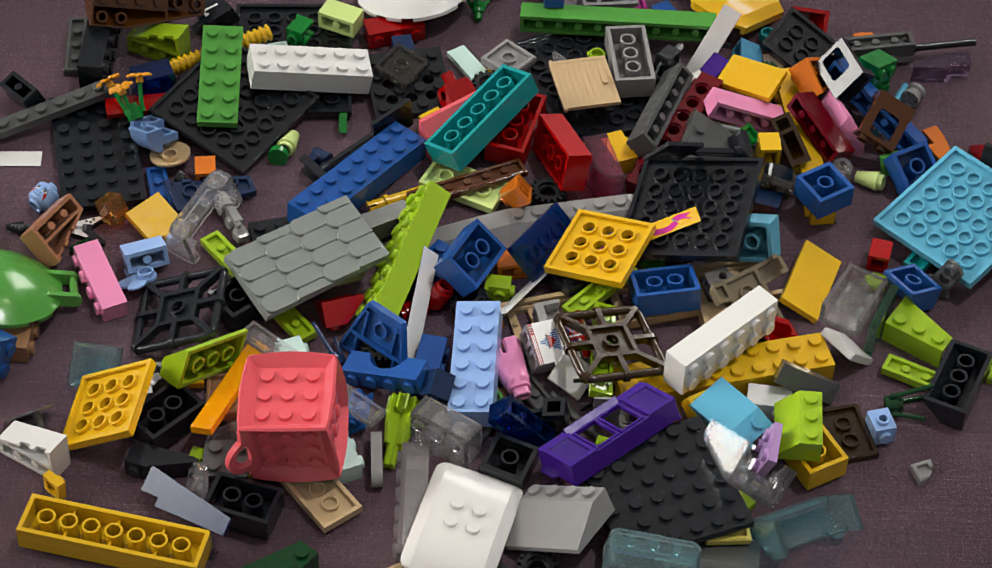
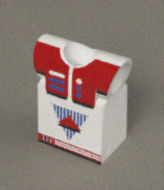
(545, 347)

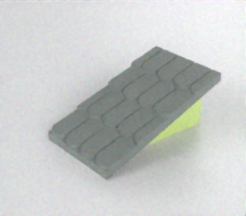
(306, 257)

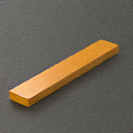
(222, 397)

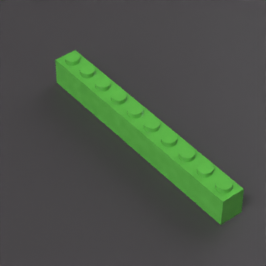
(594, 19)

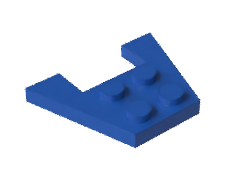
(380, 330)

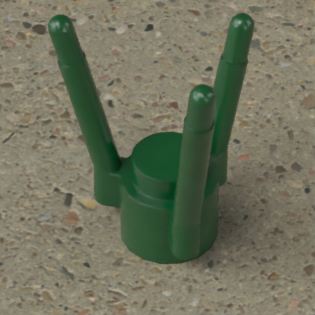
(895, 402)

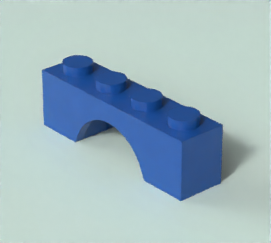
(406, 377)

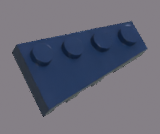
(182, 191)

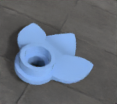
(139, 279)

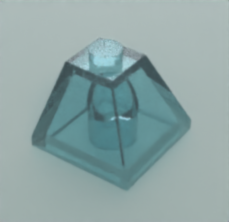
(92, 358)

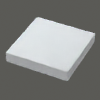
(846, 346)

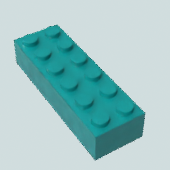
(481, 117)

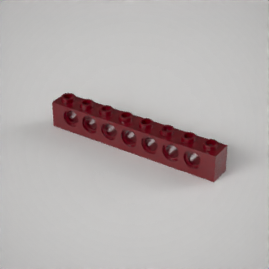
(674, 132)

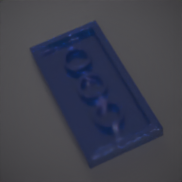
(539, 240)

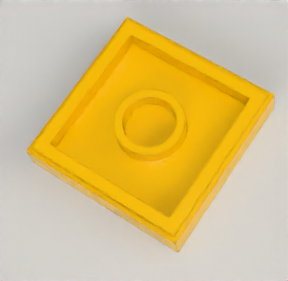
(152, 216)

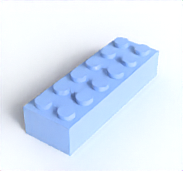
(476, 358)

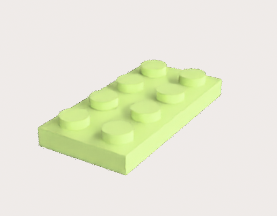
(484, 200)

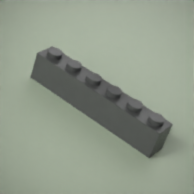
(660, 109)

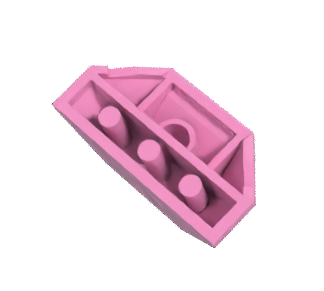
(843, 120)

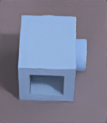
(881, 425)

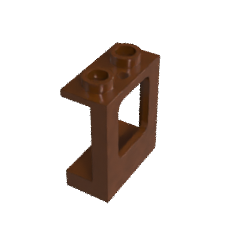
(893, 106)

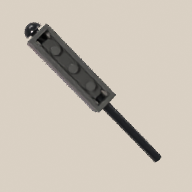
(900, 45)

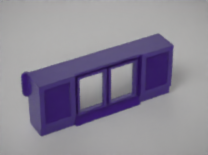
(579, 459)

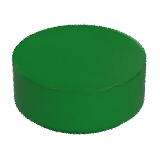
(278, 155)

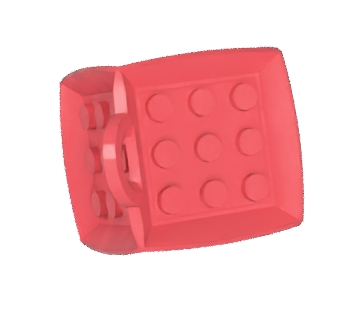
(291, 417)

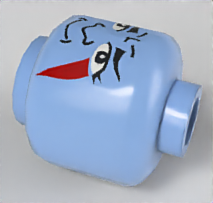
(43, 196)

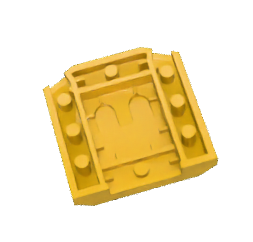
(754, 12)

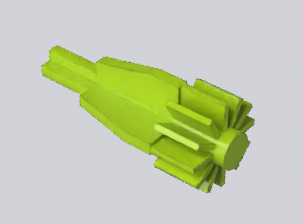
(397, 425)

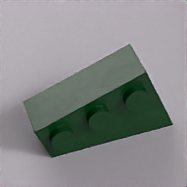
(294, 556)

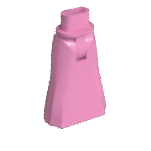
(513, 369)

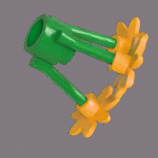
(131, 111)

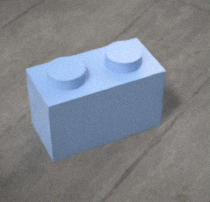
(144, 253)

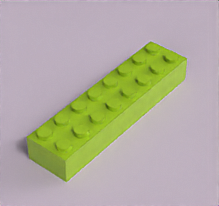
(413, 232)

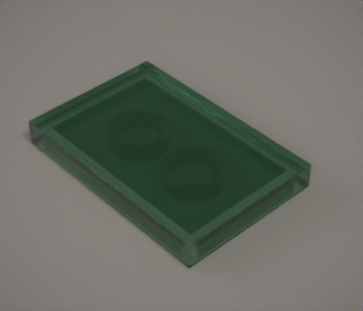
(877, 325)

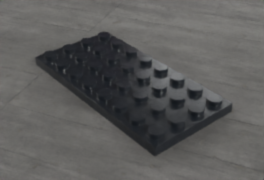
(97, 157)

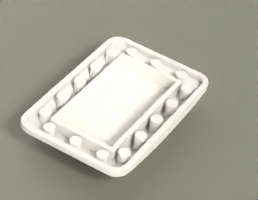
(461, 520)

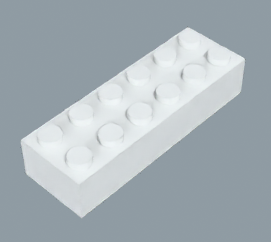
(309, 69)
(720, 340)

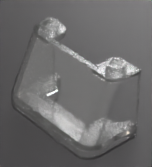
(215, 192)
(734, 460)

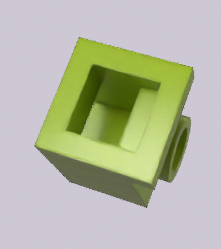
(499, 287)

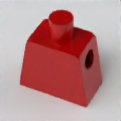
(454, 89)

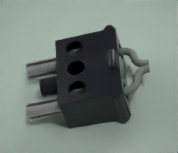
(666, 59)

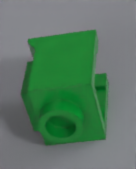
(298, 31)

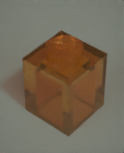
(112, 208)

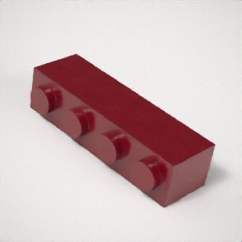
(820, 127)

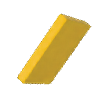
(752, 78)

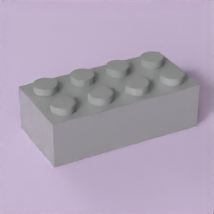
(630, 60)

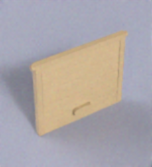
(584, 83)

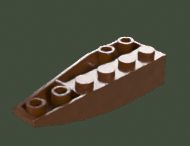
(140, 12)

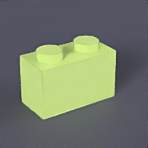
(340, 18)

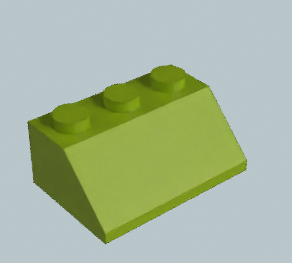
(801, 426)

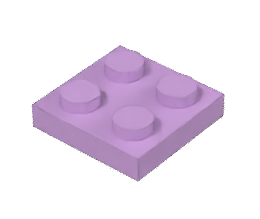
(767, 450)

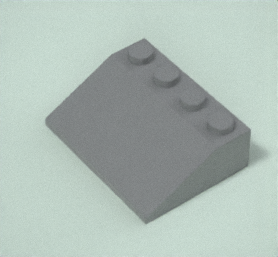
(559, 518)

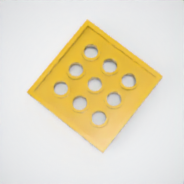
(577, 233)
(108, 404)

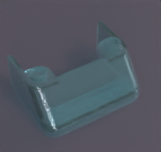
(806, 522)
(646, 550)

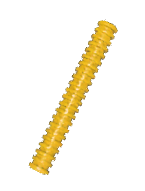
(186, 62)

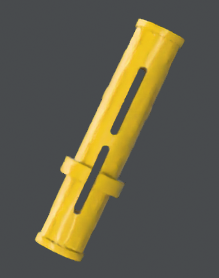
(387, 199)

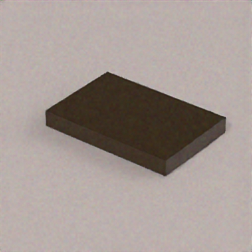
(850, 432)

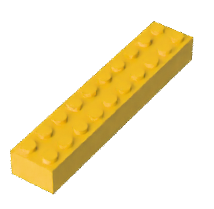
(754, 365)

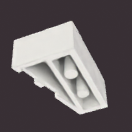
(36, 447)

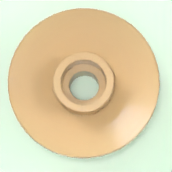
(172, 155)

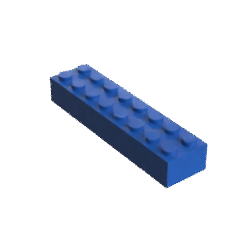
(364, 171)

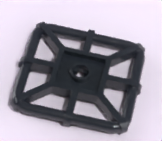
(171, 317)

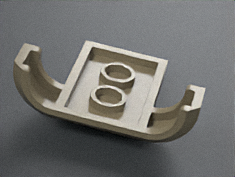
(739, 285)

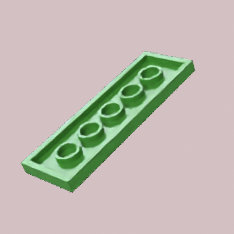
(220, 76)

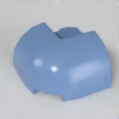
(151, 133)

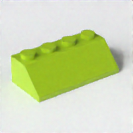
(203, 359)

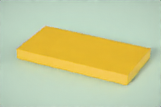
(810, 281)

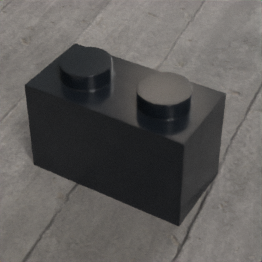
(21, 91)

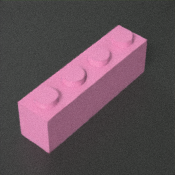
(741, 109)
(100, 280)

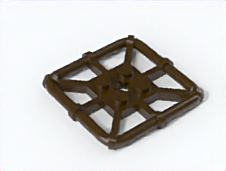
(622, 349)

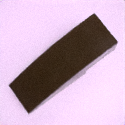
(790, 140)

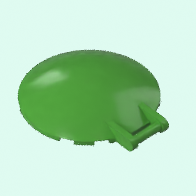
(32, 290)

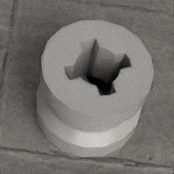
(913, 94)

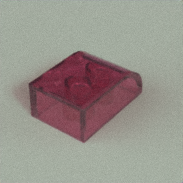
(605, 172)

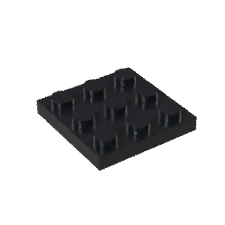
(796, 39)

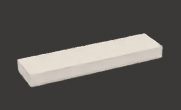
(715, 37)

